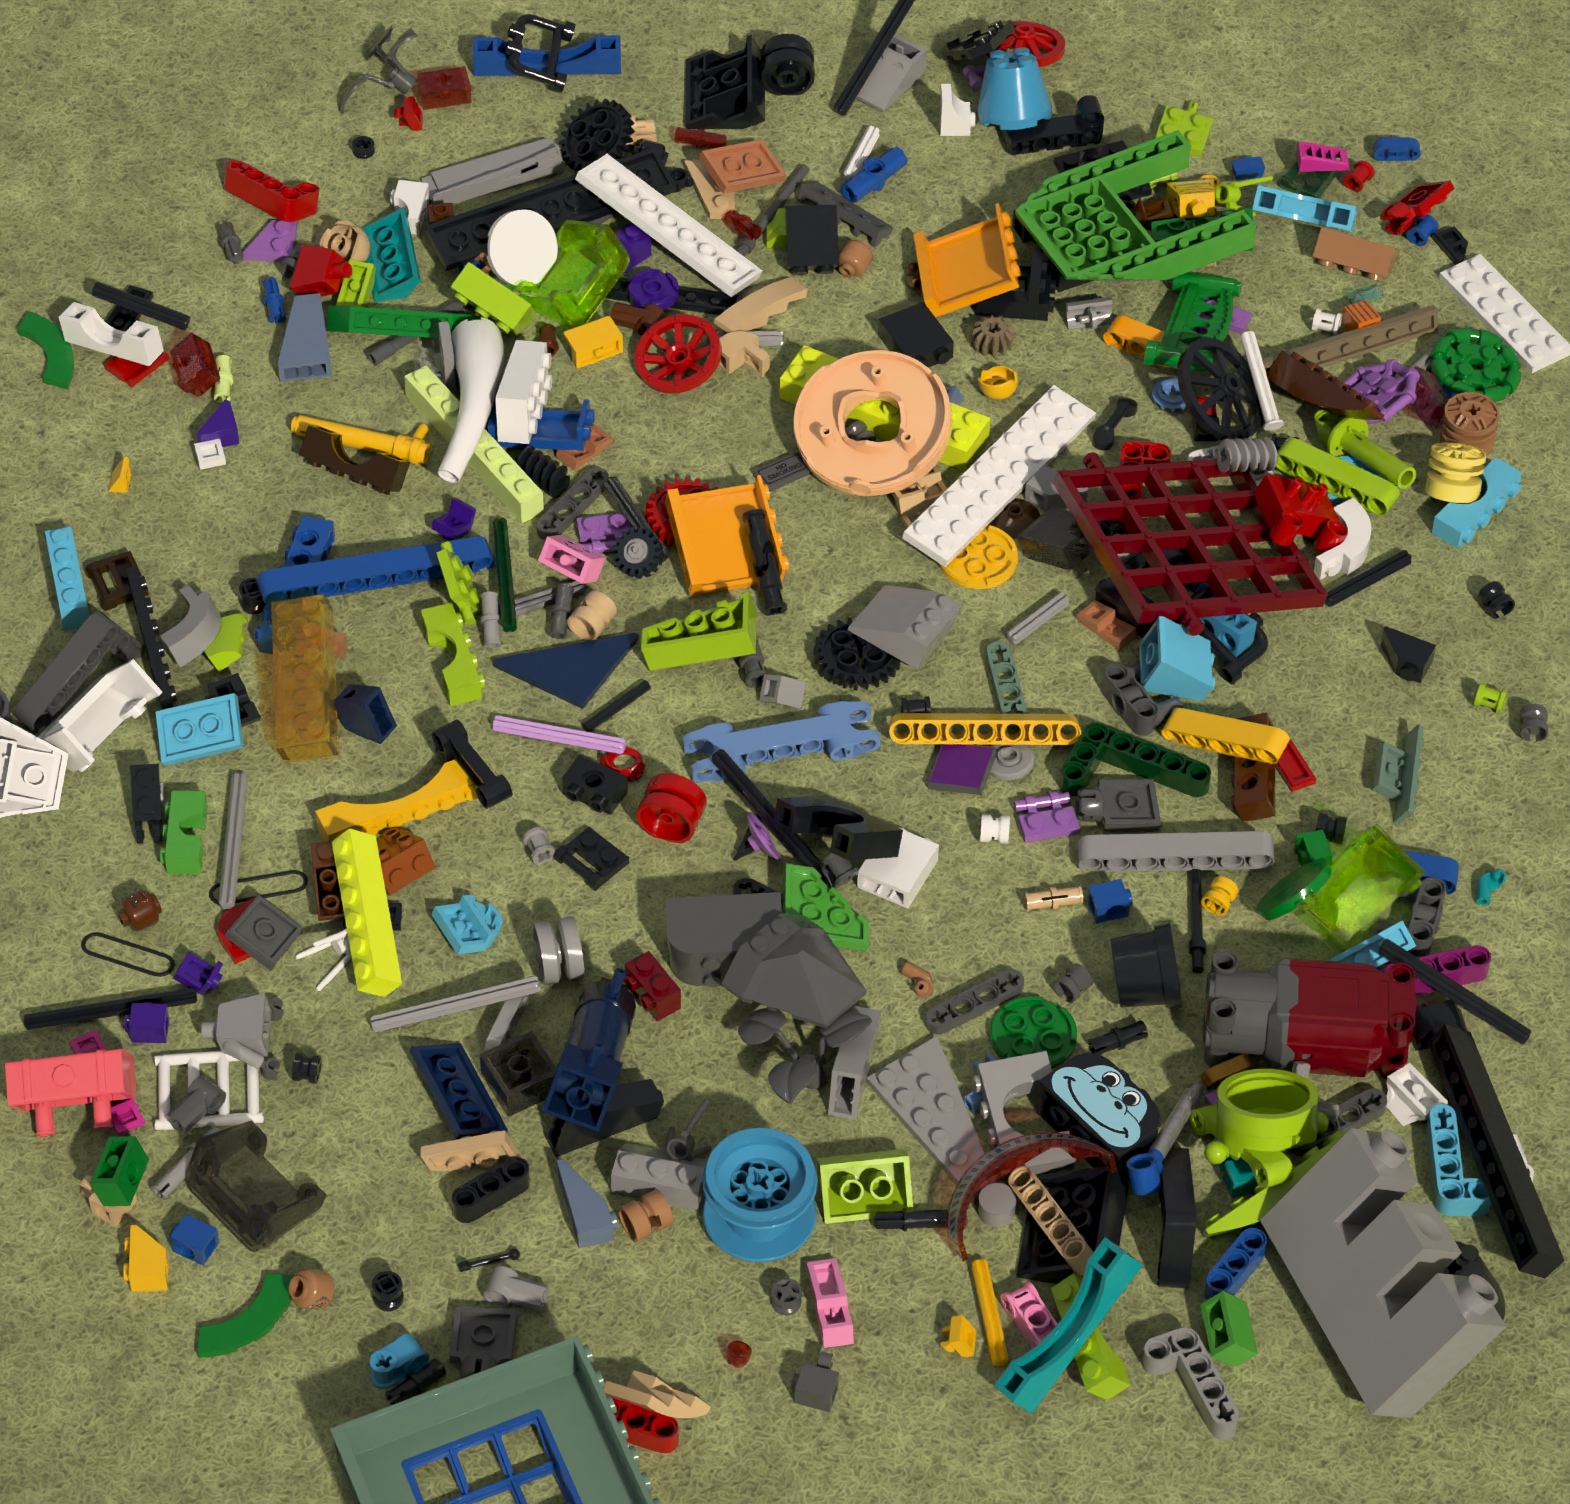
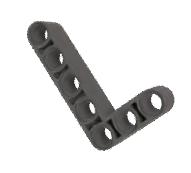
(72, 668)

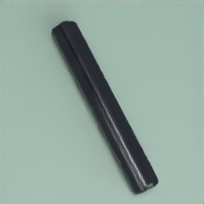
(141, 305)
(629, 508)
(1368, 577)

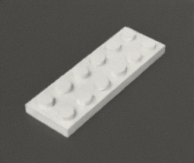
(1506, 312)

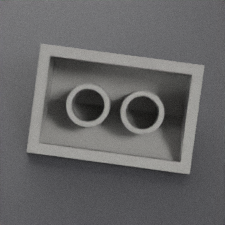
(645, 1168)

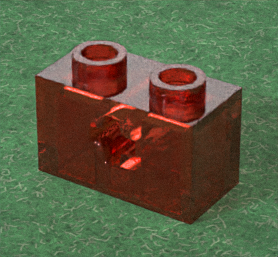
(444, 88)
(195, 365)

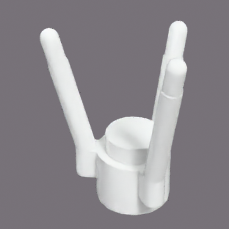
(340, 944)

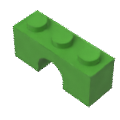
(183, 851)

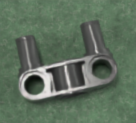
(1132, 701)
(1425, 914)

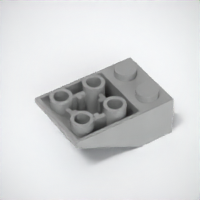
(894, 73)

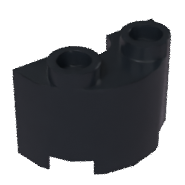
(234, 684)
(1432, 1018)

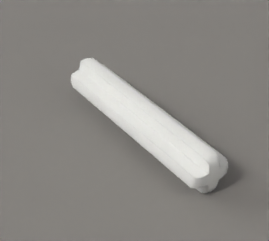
(862, 152)

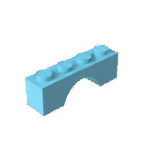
(1305, 208)
(1459, 522)
(67, 577)

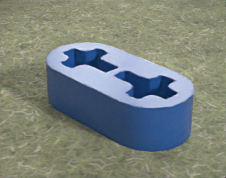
(1396, 149)

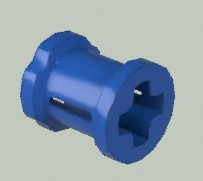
(1422, 230)

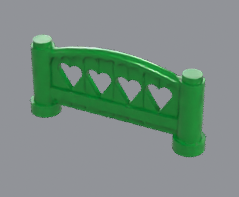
(1192, 289)

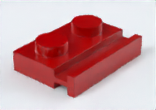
(133, 372)

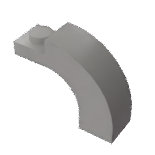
(196, 630)

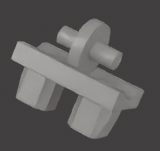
(1089, 313)

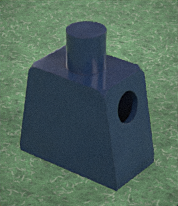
(365, 712)

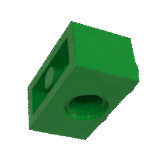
(119, 1171)

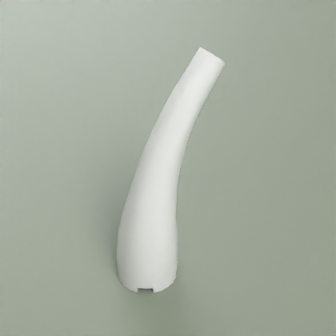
(480, 367)

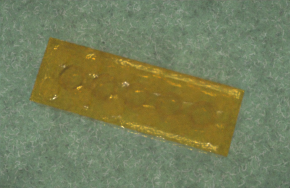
(304, 678)

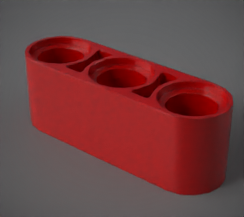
(651, 1427)

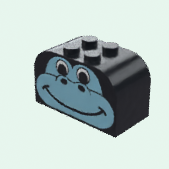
(1100, 1105)

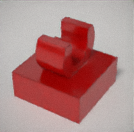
(411, 114)

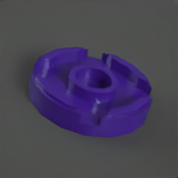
(653, 288)

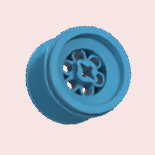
(758, 1169)

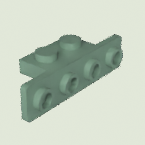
(1398, 772)

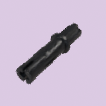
(910, 1219)

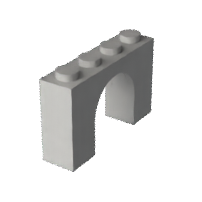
(998, 1084)

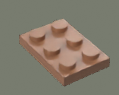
(742, 166)

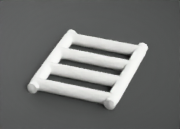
(193, 1060)

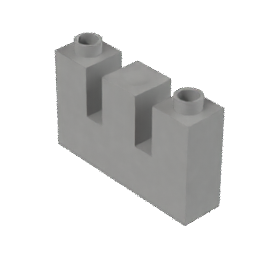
(1377, 1274)

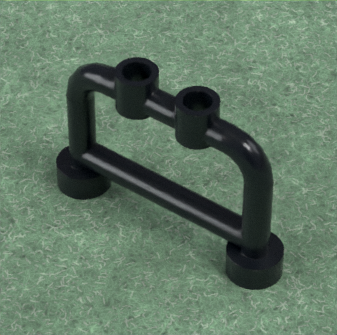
(514, 48)
(1232, 668)

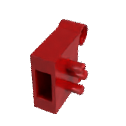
(1300, 509)

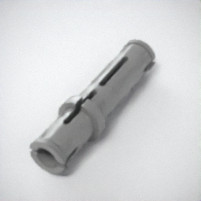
(177, 1173)

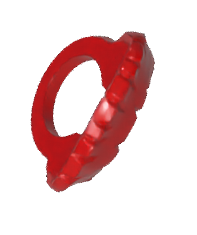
(634, 772)

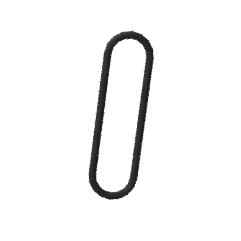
(264, 877)
(172, 964)

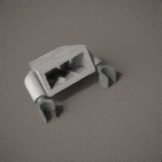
(245, 1030)

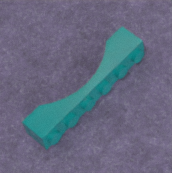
(1104, 1280)

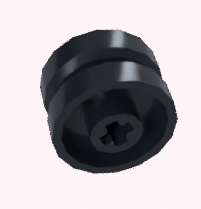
(787, 65)

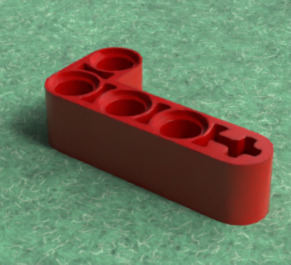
(270, 194)
(1138, 454)

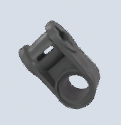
(837, 870)

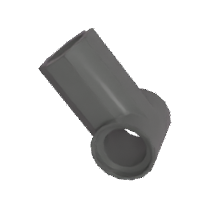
(201, 1099)

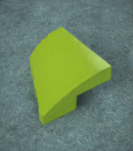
(227, 644)

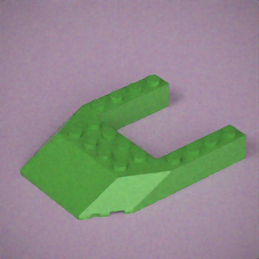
(1098, 238)

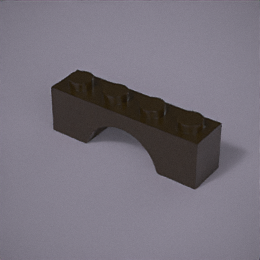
(326, 448)

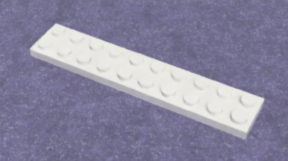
(998, 476)

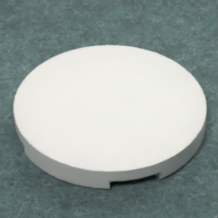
(521, 247)

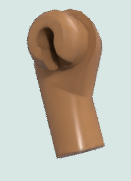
(922, 979)

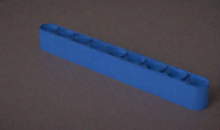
(369, 571)

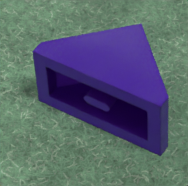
(220, 426)

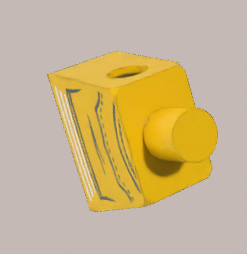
(1193, 198)

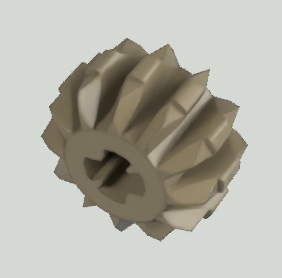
(993, 335)

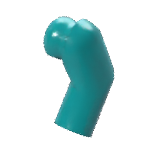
(1487, 884)

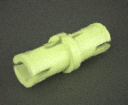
(223, 386)

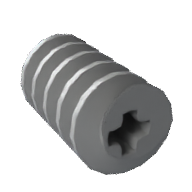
(1246, 454)

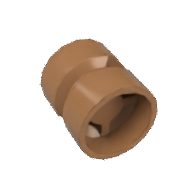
(648, 1214)

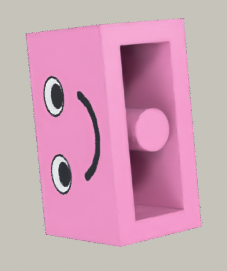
(572, 559)

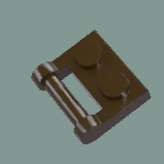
(117, 568)

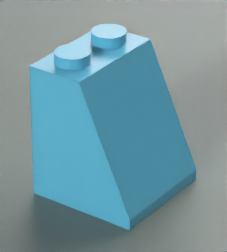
(1175, 661)

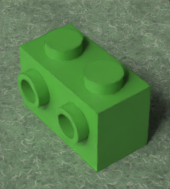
(1228, 1329)

